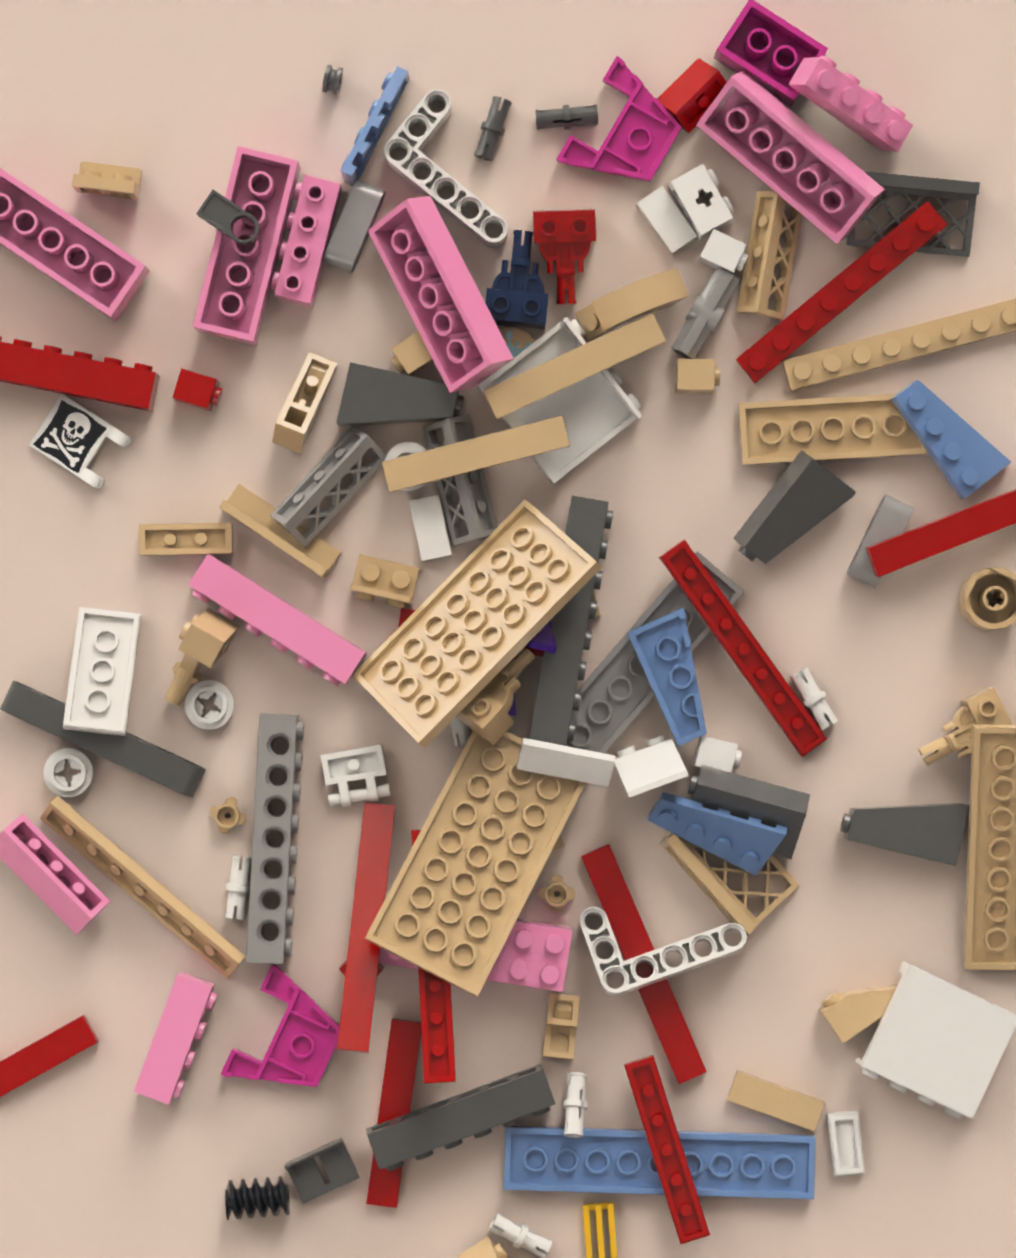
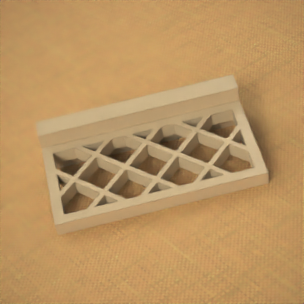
(717, 889)

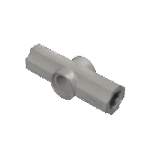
(705, 313)

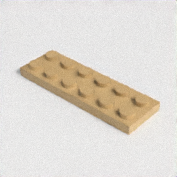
(824, 430)

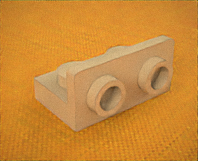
(108, 180)
(385, 580)

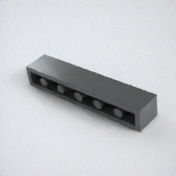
(460, 1117)

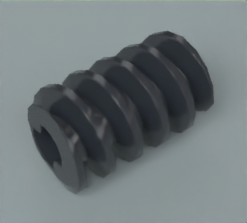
(257, 1198)

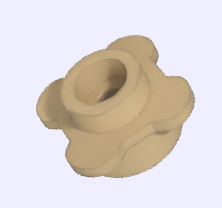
(224, 823)
(557, 884)

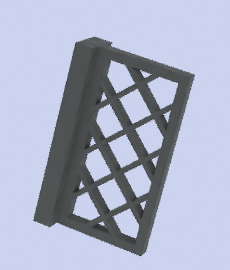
(924, 188)

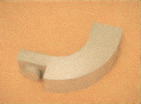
(631, 302)

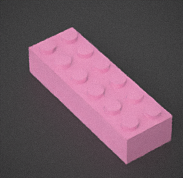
(790, 156)
(67, 249)
(242, 275)
(440, 294)
(531, 956)

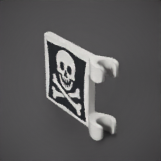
(74, 437)

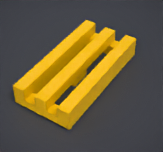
(600, 1239)

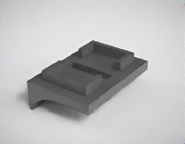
(308, 1177)

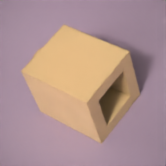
(411, 355)
(696, 376)

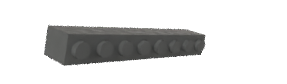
(562, 670)

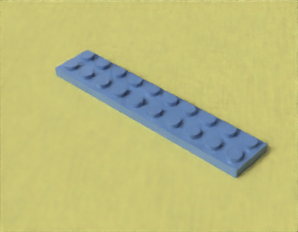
(623, 1162)

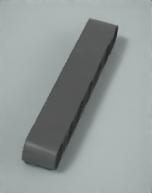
(126, 750)

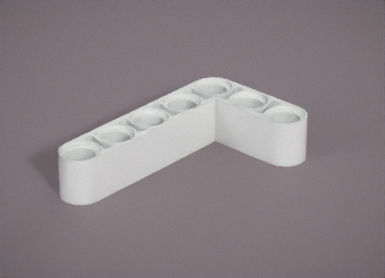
(438, 177)
(655, 958)

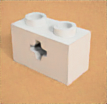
(687, 191)

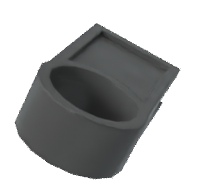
(223, 214)

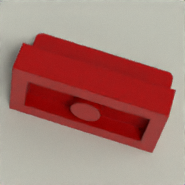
(692, 94)

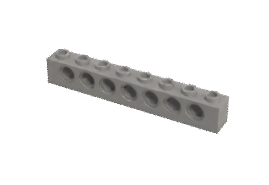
(260, 948)

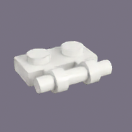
(351, 766)

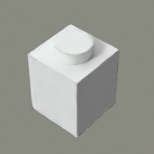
(723, 252)
(717, 754)

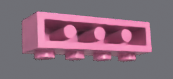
(851, 104)
(307, 242)
(50, 874)
(174, 1038)

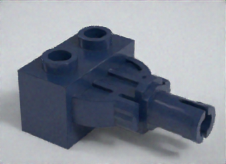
(516, 296)

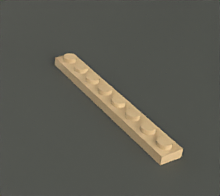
(900, 345)
(142, 886)

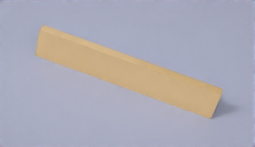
(574, 366)
(475, 454)

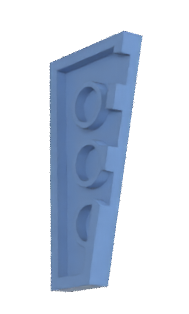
(378, 118)
(951, 442)
(669, 667)
(732, 838)

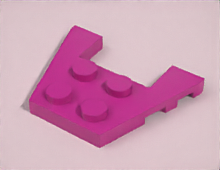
(637, 137)
(300, 1043)

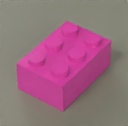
(767, 50)

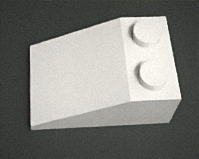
(649, 766)

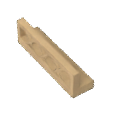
(763, 255)
(256, 515)

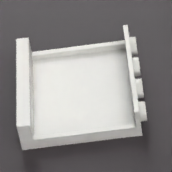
(591, 408)
(938, 1042)

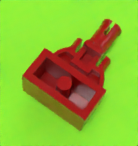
(564, 238)

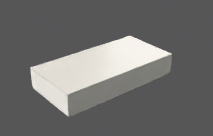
(666, 220)
(430, 528)
(845, 1143)

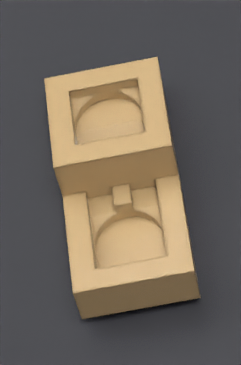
(561, 1026)

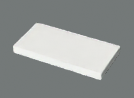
(102, 671)

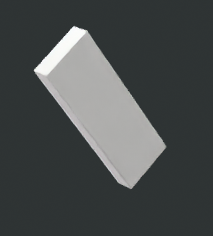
(565, 762)

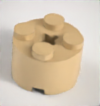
(975, 605)

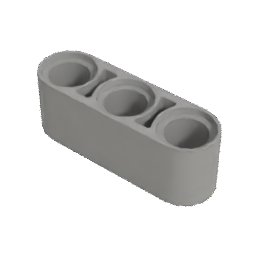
(352, 227)
(887, 522)

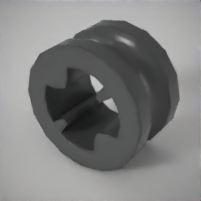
(332, 80)

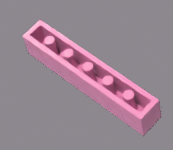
(277, 619)

